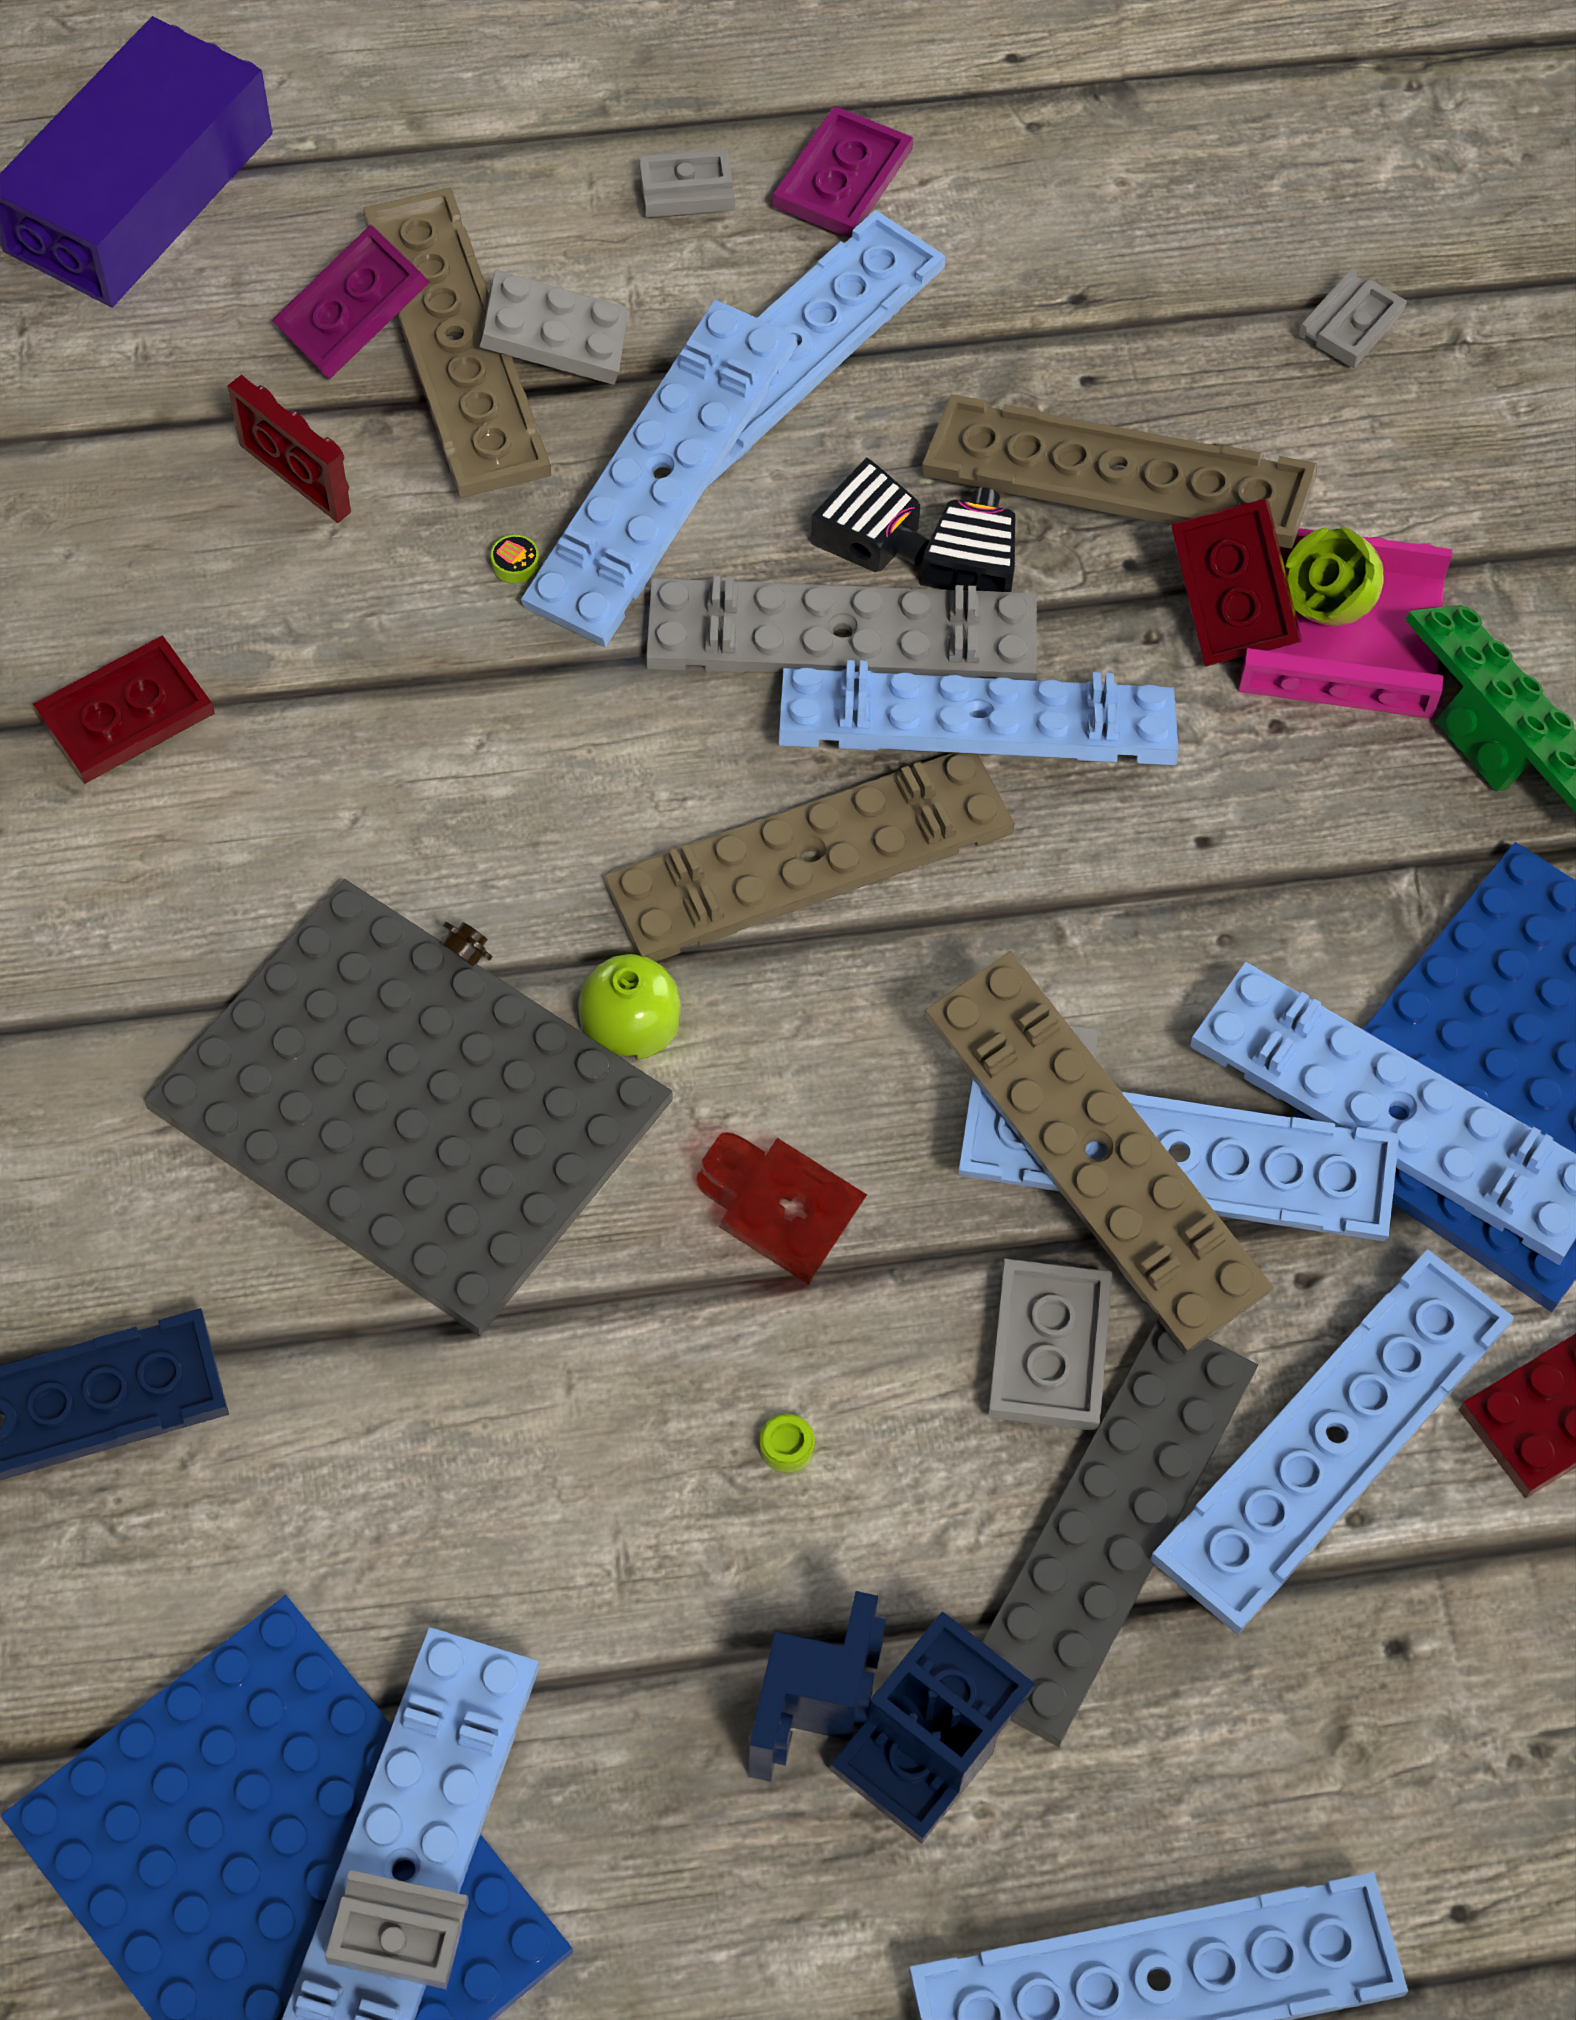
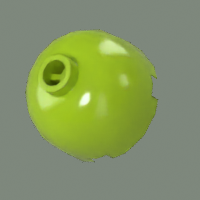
(1334, 576)
(630, 1006)

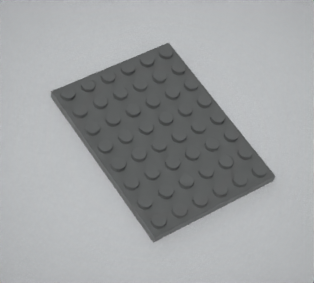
(410, 1104)

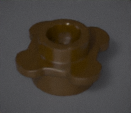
(466, 943)

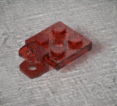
(755, 1185)

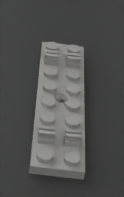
(793, 627)

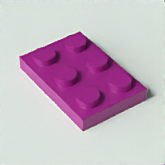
(842, 171)
(350, 301)

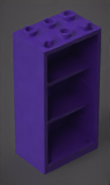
(132, 160)

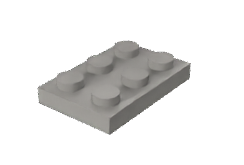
(554, 327)
(1050, 1345)

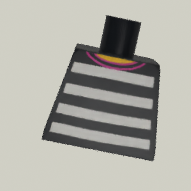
(869, 520)
(972, 545)

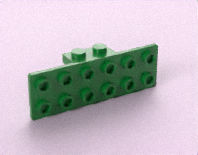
(1500, 712)

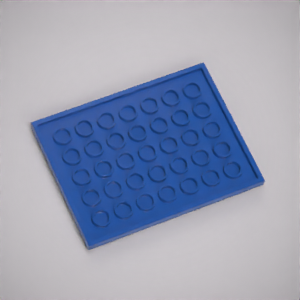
(1499, 1019)
(217, 1826)

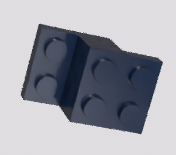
(816, 1687)
(932, 1727)

